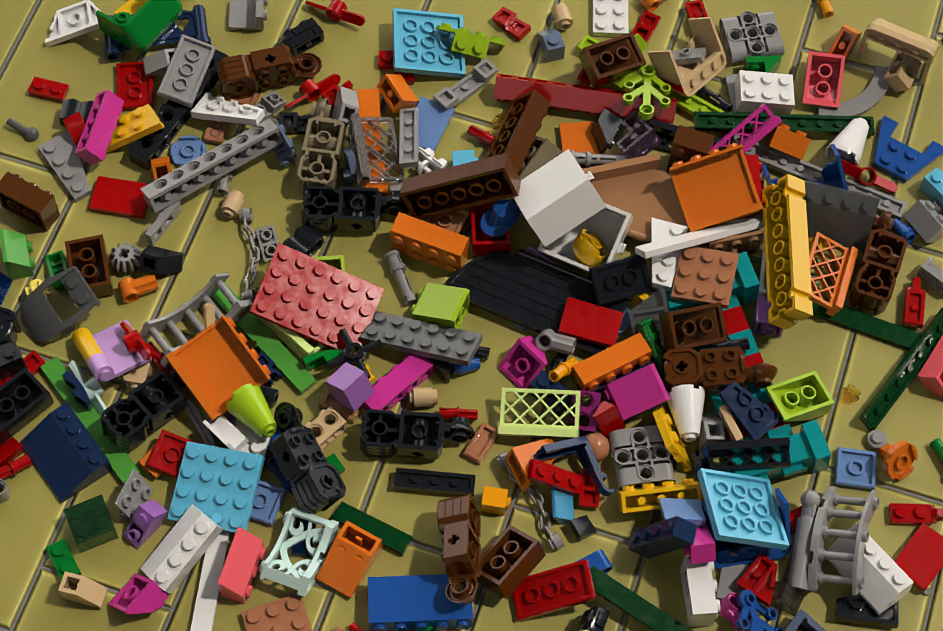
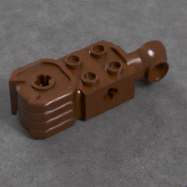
(262, 69)
(878, 266)
(713, 369)
(462, 548)

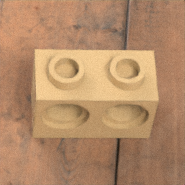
(328, 433)

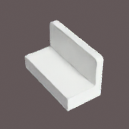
(227, 433)

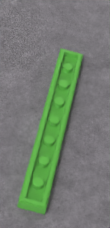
(267, 342)
(120, 461)

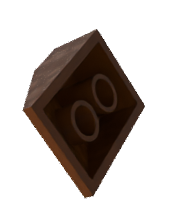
(611, 59)
(693, 326)

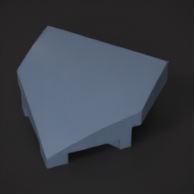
(349, 171)

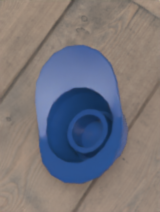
(500, 217)

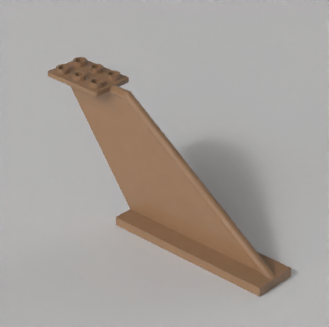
(649, 192)

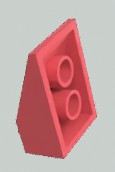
(823, 79)

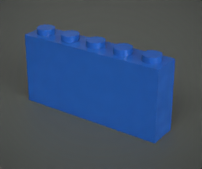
(414, 604)

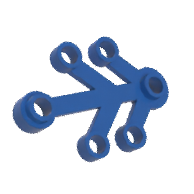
(749, 605)

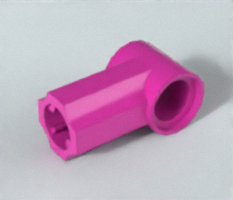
(730, 609)

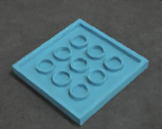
(421, 47)
(218, 484)
(742, 509)

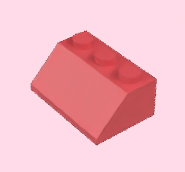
(932, 372)
(241, 566)

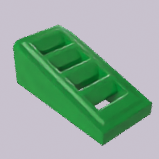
(51, 267)

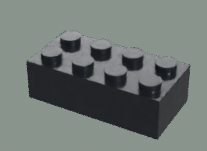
(20, 402)

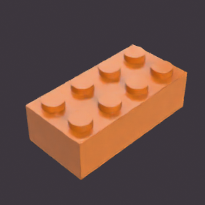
(429, 243)

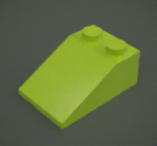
(801, 397)

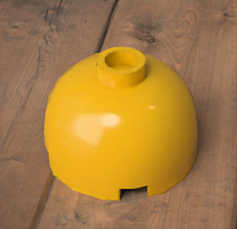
(589, 249)

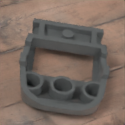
(40, 316)

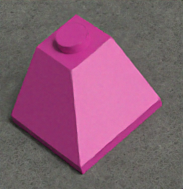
(523, 362)
(139, 596)

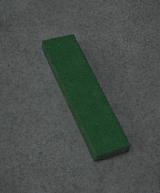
(391, 537)

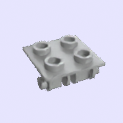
(134, 493)

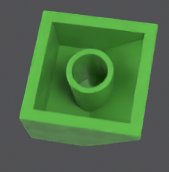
(17, 254)

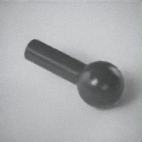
(31, 134)

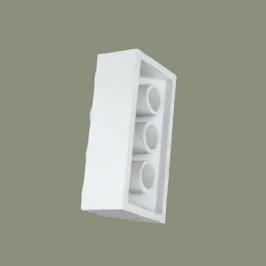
(181, 549)
(883, 578)

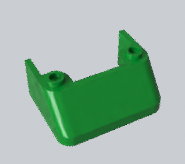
(143, 27)

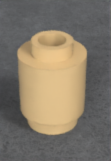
(562, 16)
(232, 203)
(423, 397)

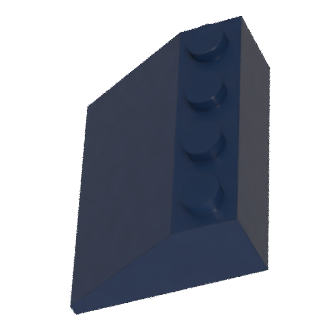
(65, 453)

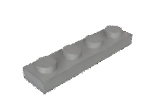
(409, 138)

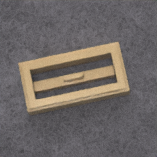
(730, 424)

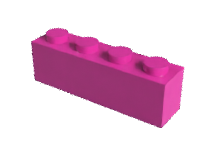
(99, 127)
(399, 382)
(703, 548)

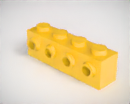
(647, 497)

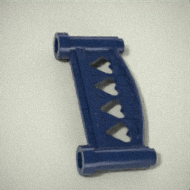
(196, 29)

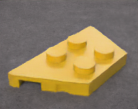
(134, 126)
(670, 436)

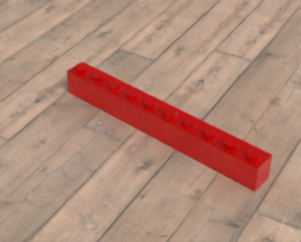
(577, 97)

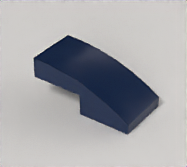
(79, 392)

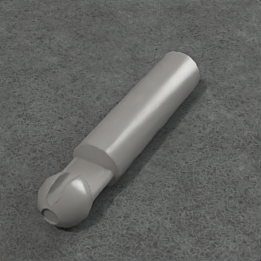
(801, 549)

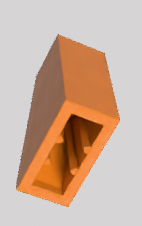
(519, 458)

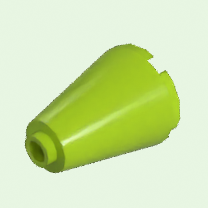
(252, 410)

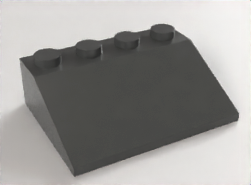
(840, 213)

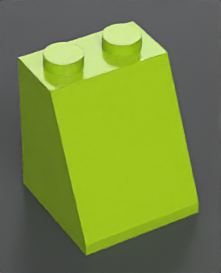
(442, 305)

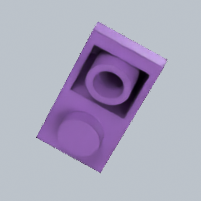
(145, 522)

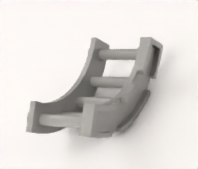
(217, 282)
(821, 532)

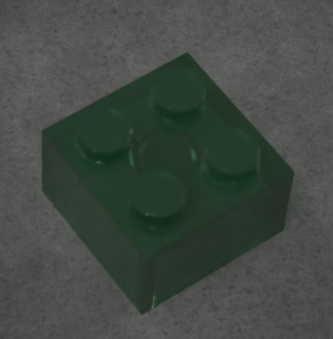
(91, 523)

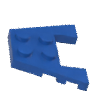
(899, 159)

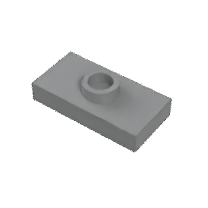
(689, 56)

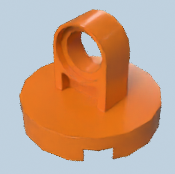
(898, 459)

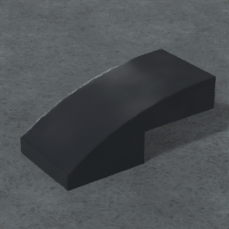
(293, 122)

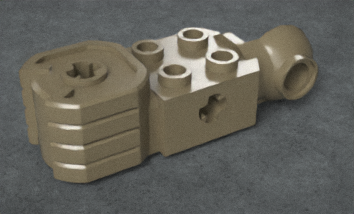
(321, 148)

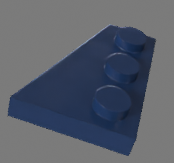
(750, 413)

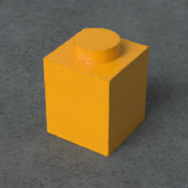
(495, 500)

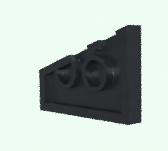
(857, 610)

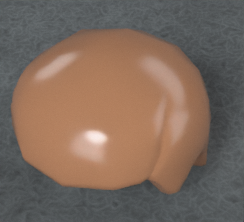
(599, 445)

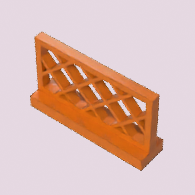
(839, 279)

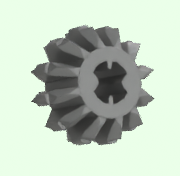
(119, 260)

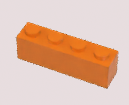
(370, 107)
(611, 362)

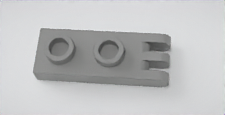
(162, 223)

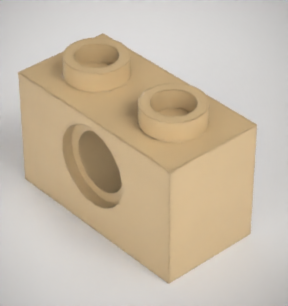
(902, 72)

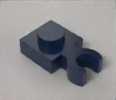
(265, 359)

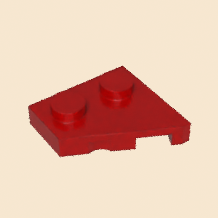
(760, 579)

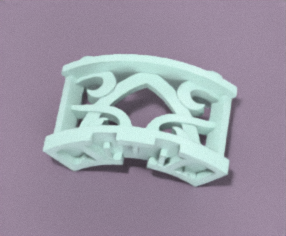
(299, 579)

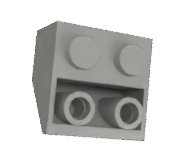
(926, 219)

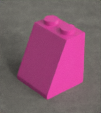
(636, 392)

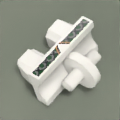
(428, 163)

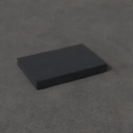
(620, 279)

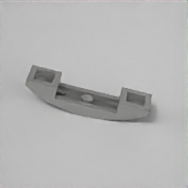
(468, 86)

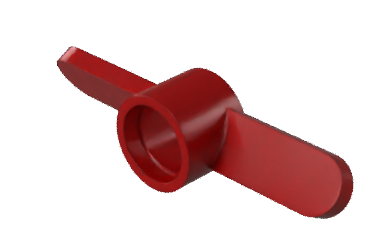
(338, 11)
(312, 90)
(874, 179)
(134, 342)

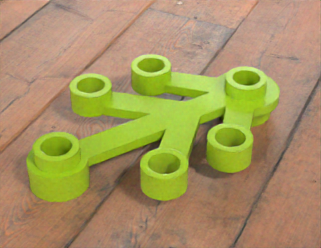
(647, 74)

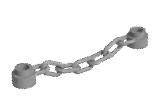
(246, 216)
(554, 541)

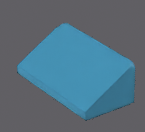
(562, 506)

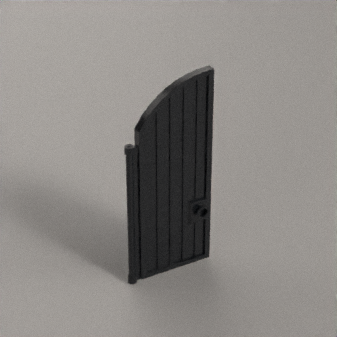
(528, 291)

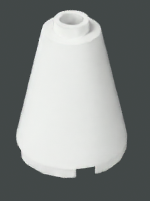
(850, 141)
(686, 409)

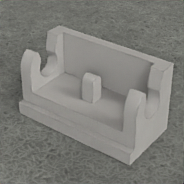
(932, 274)

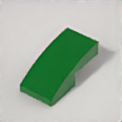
(319, 358)

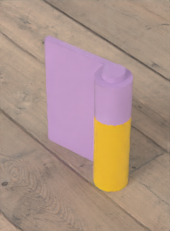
(106, 352)

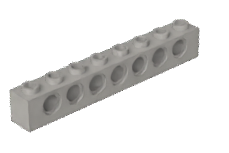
(212, 165)

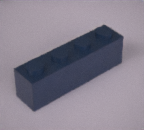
(662, 537)

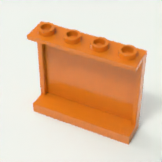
(715, 188)
(217, 365)

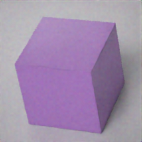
(760, 319)
(350, 386)

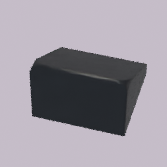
(582, 527)

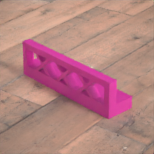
(757, 133)

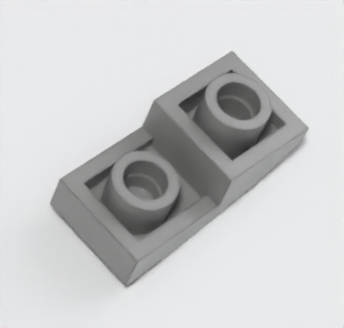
(271, 104)
(267, 241)

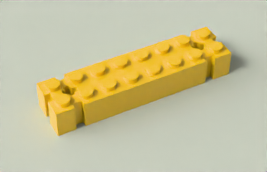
(787, 252)

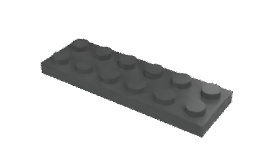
(422, 338)

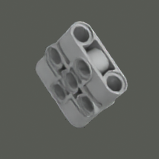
(751, 34)
(625, 447)

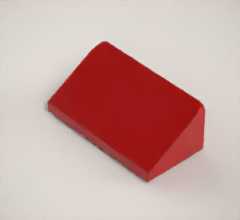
(608, 418)
(10, 451)

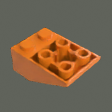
(349, 559)

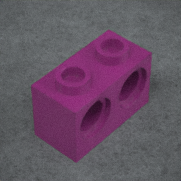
(587, 411)

